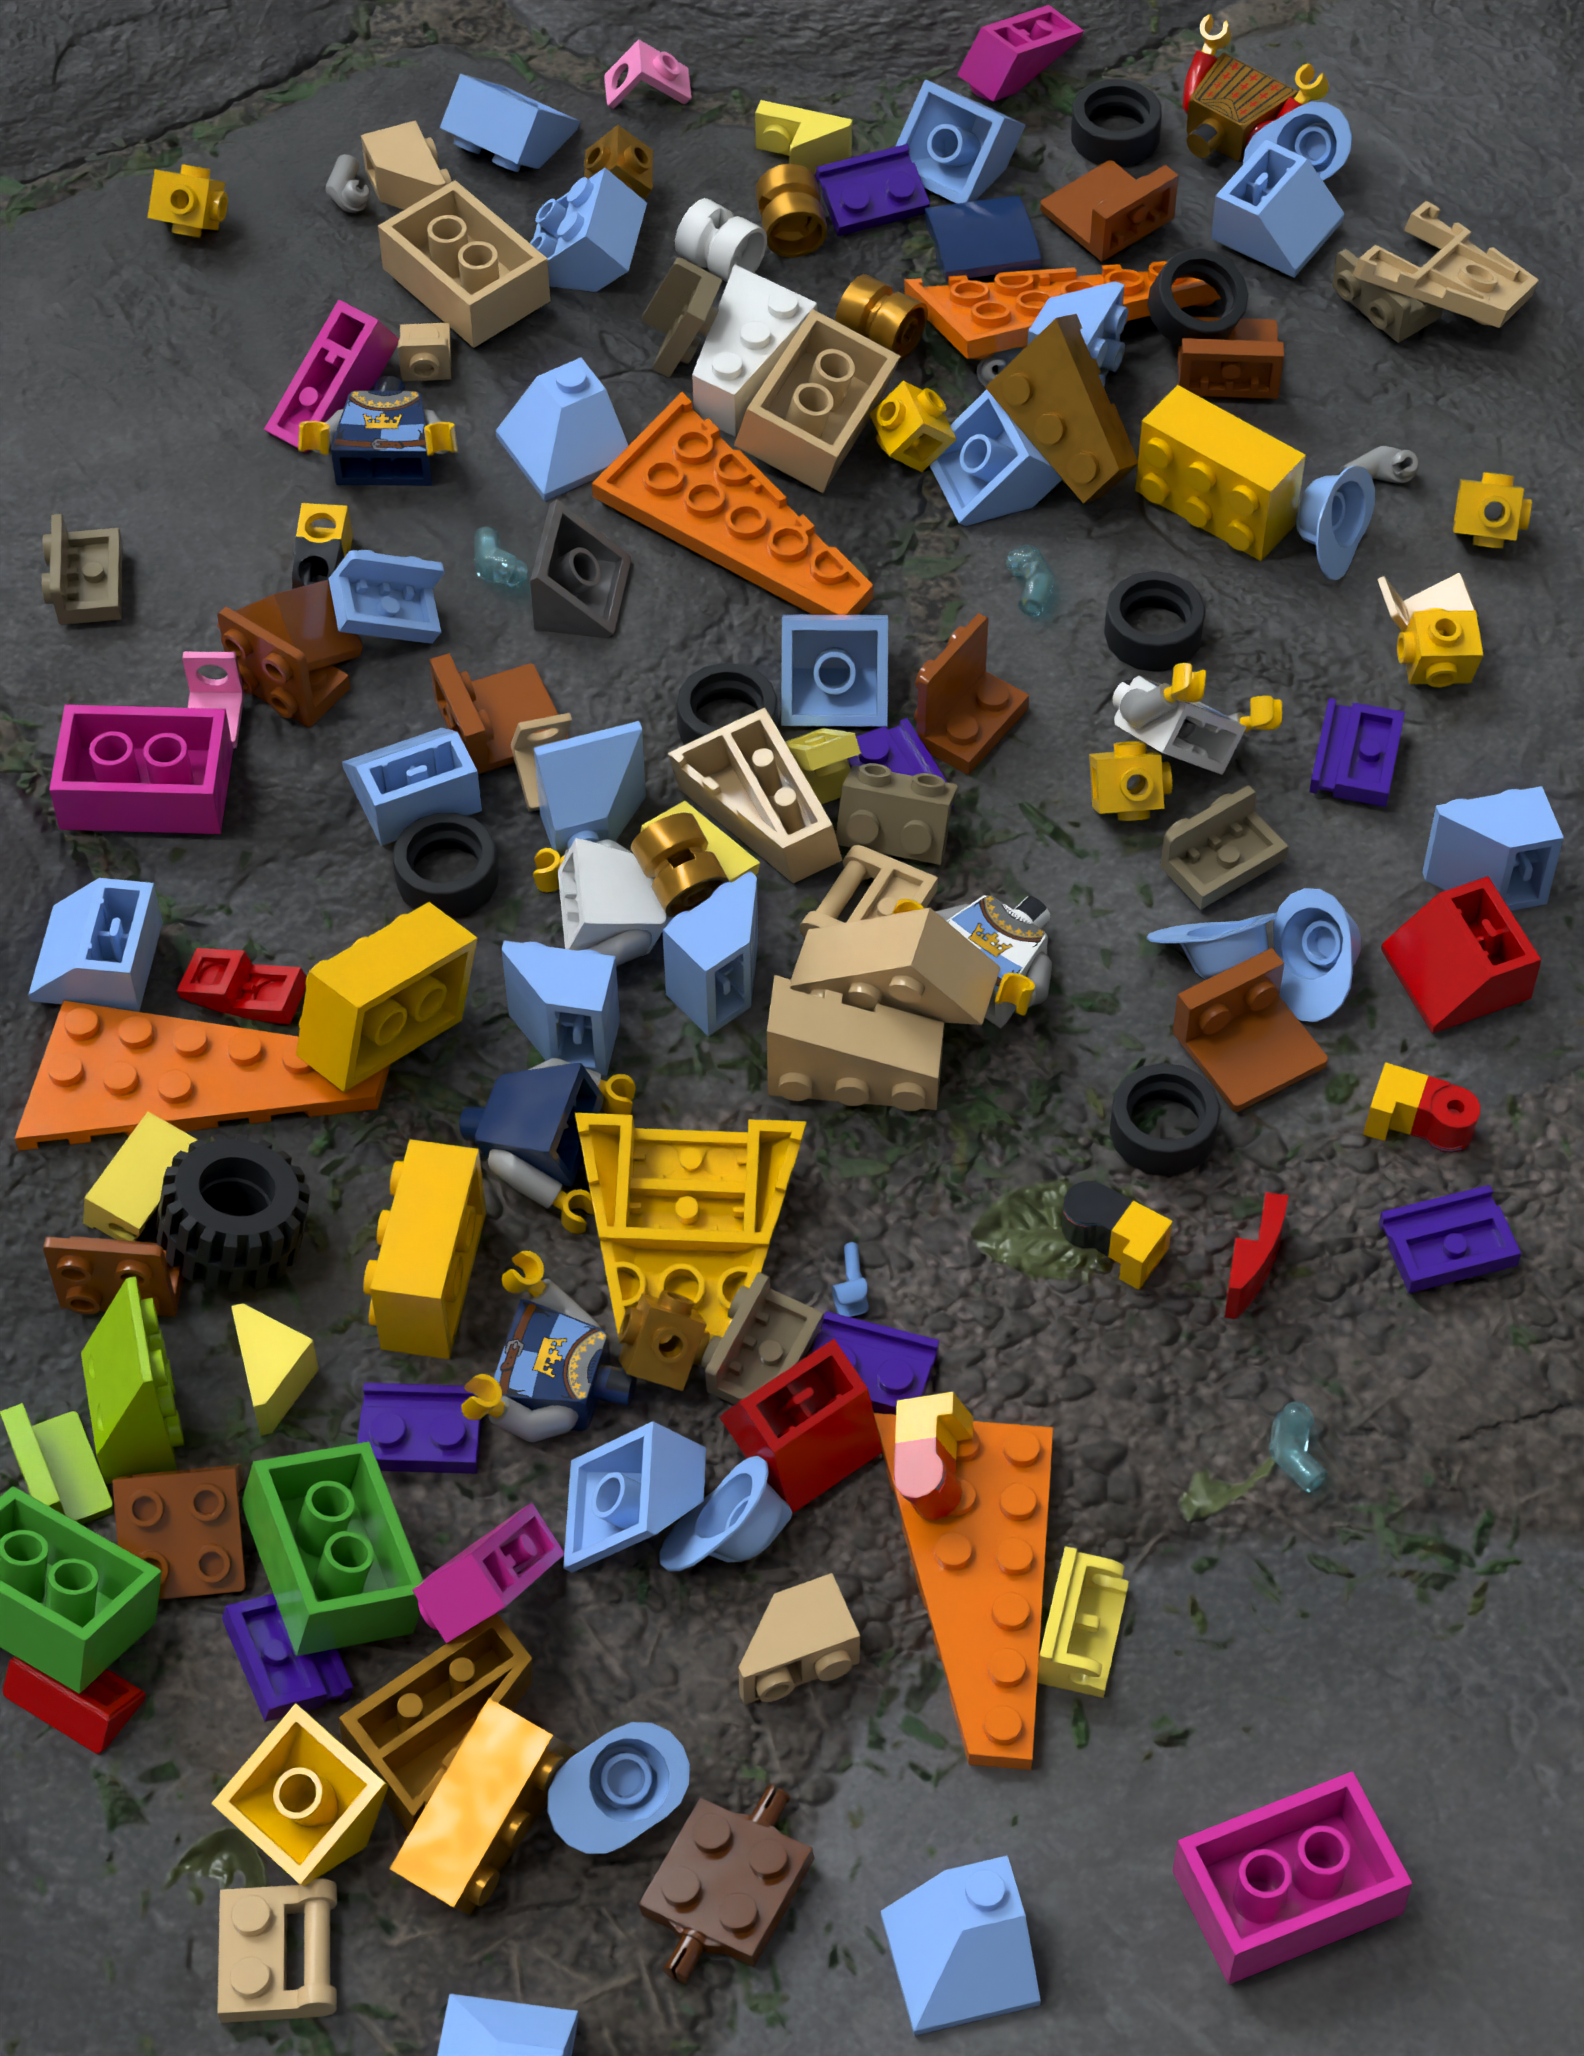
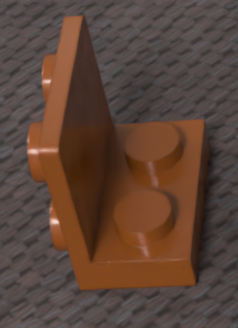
(1112, 208)
(1240, 366)
(280, 671)
(961, 704)
(489, 708)
(1246, 1032)
(92, 1271)
(185, 1527)

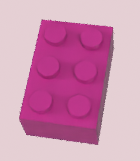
(142, 769)
(1291, 1877)

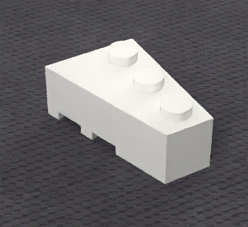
(744, 345)

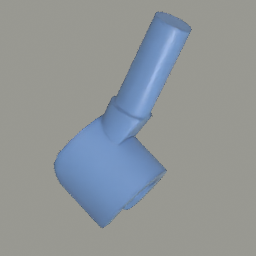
(851, 1295)

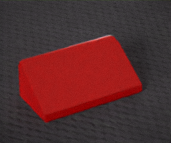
(87, 1717)

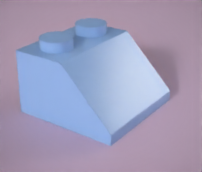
(505, 123)
(991, 465)
(834, 670)

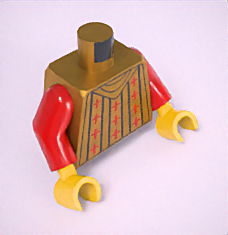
(1233, 100)

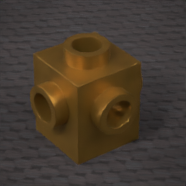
(624, 157)
(663, 1339)

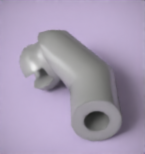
(1388, 464)

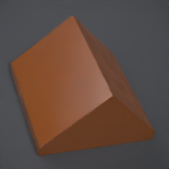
(307, 622)

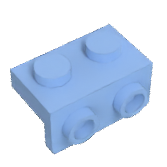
(386, 596)

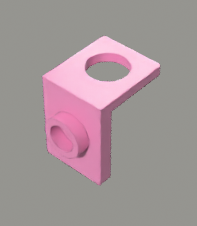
(652, 67)
(216, 693)

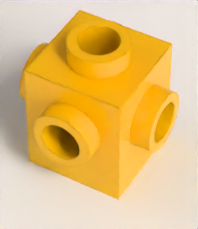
(188, 200)
(912, 426)
(1473, 499)
(1441, 647)
(1110, 776)

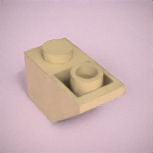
(402, 165)
(799, 1639)

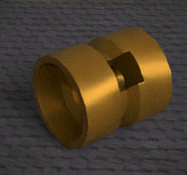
(791, 210)
(881, 316)
(677, 860)

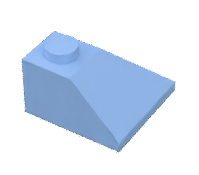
(958, 143)
(563, 430)
(590, 785)
(630, 1492)
(962, 1947)
(505, 2029)

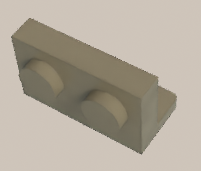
(1387, 310)
(681, 311)
(83, 573)
(895, 812)
(1221, 848)
(761, 1342)

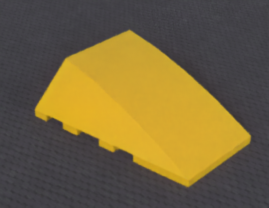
(685, 1207)

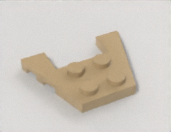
(1457, 277)

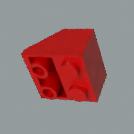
(1463, 956)
(808, 1425)

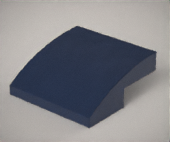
(983, 237)

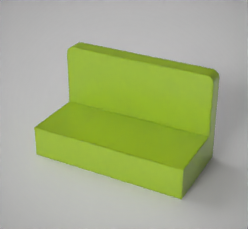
(58, 1464)

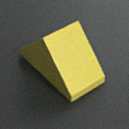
(276, 1364)

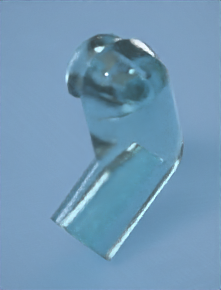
(495, 564)
(1033, 567)
(1290, 1444)

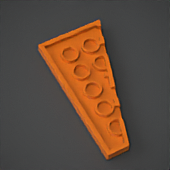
(999, 313)
(723, 507)
(119, 1064)
(985, 1583)

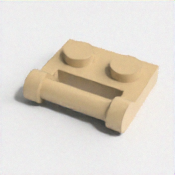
(891, 883)
(255, 1952)

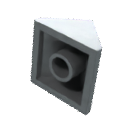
(577, 577)

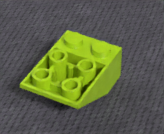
(131, 1389)

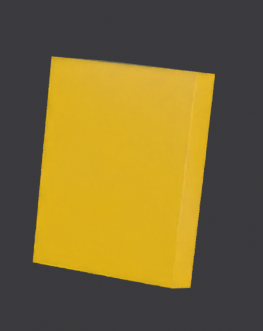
(304, 1798)

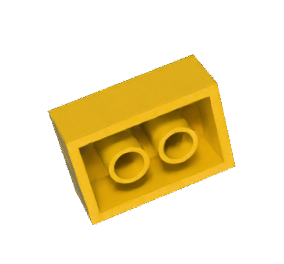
(1219, 472)
(385, 996)
(426, 1248)

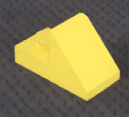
(803, 134)
(824, 760)

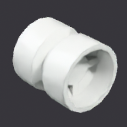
(717, 239)

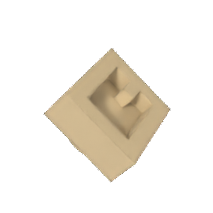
(425, 351)

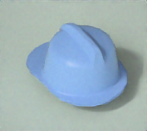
(1312, 131)
(1335, 517)
(1218, 945)
(1318, 951)
(731, 1522)
(618, 1787)

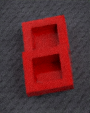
(235, 986)
(1253, 1258)

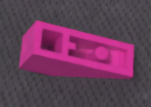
(1016, 51)
(342, 360)
(488, 1574)

